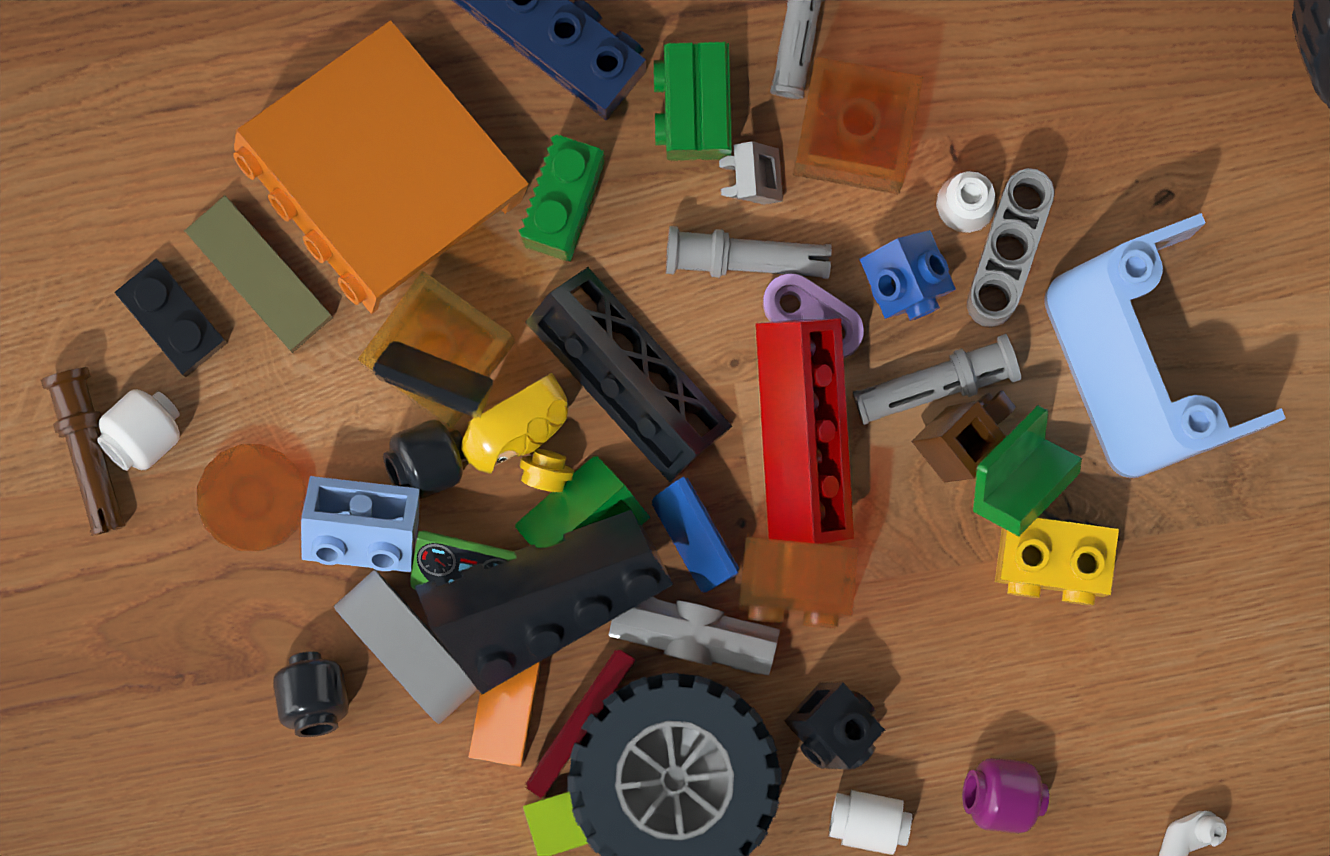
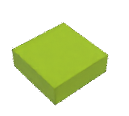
(554, 825)

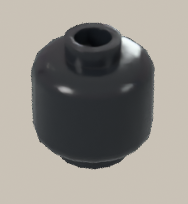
(425, 458)
(310, 695)

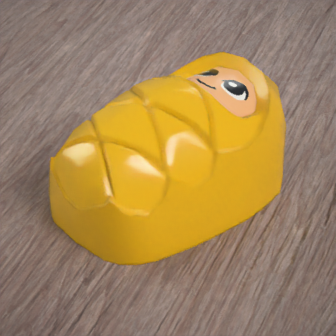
(515, 425)

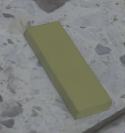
(258, 274)

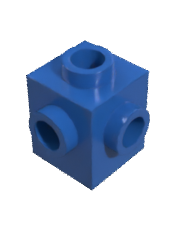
(908, 276)

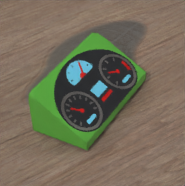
(443, 557)

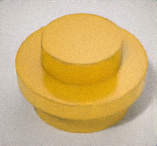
(545, 471)

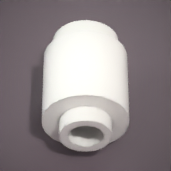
(870, 822)

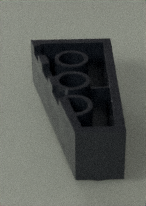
(544, 599)

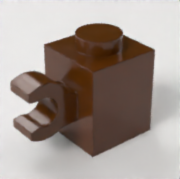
(964, 436)

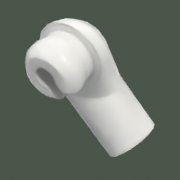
(1193, 833)

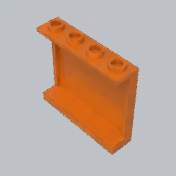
(377, 165)

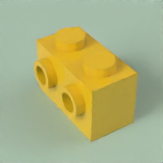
(1058, 558)

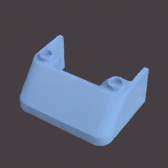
(1115, 365)

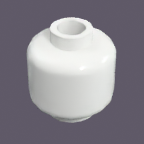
(139, 429)

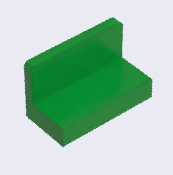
(1023, 475)
(586, 499)

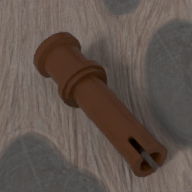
(79, 426)

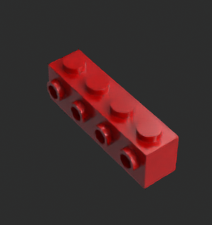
(805, 430)

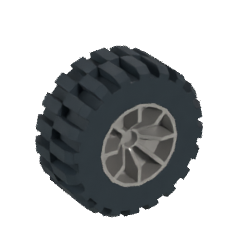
(675, 771)

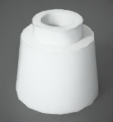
(966, 202)

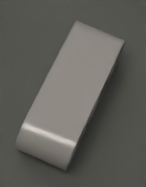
(1014, 222)
(405, 646)

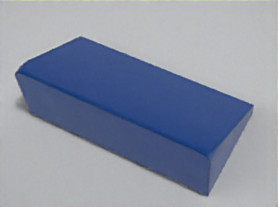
(694, 535)

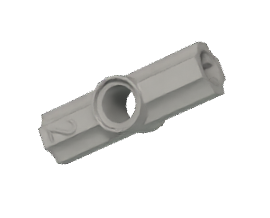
(698, 635)

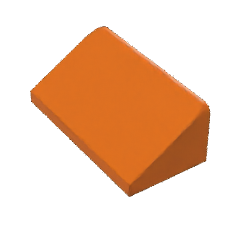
(505, 719)

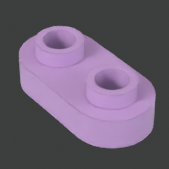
(814, 304)

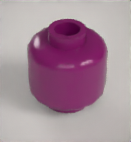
(1005, 795)

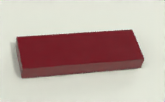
(572, 732)

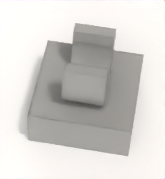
(756, 173)

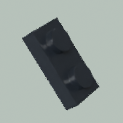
(170, 317)

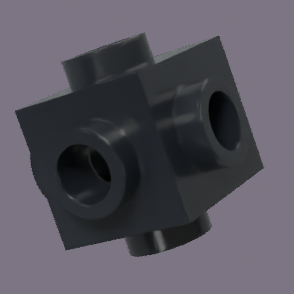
(835, 726)

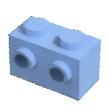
(360, 524)

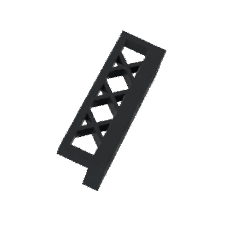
(621, 377)

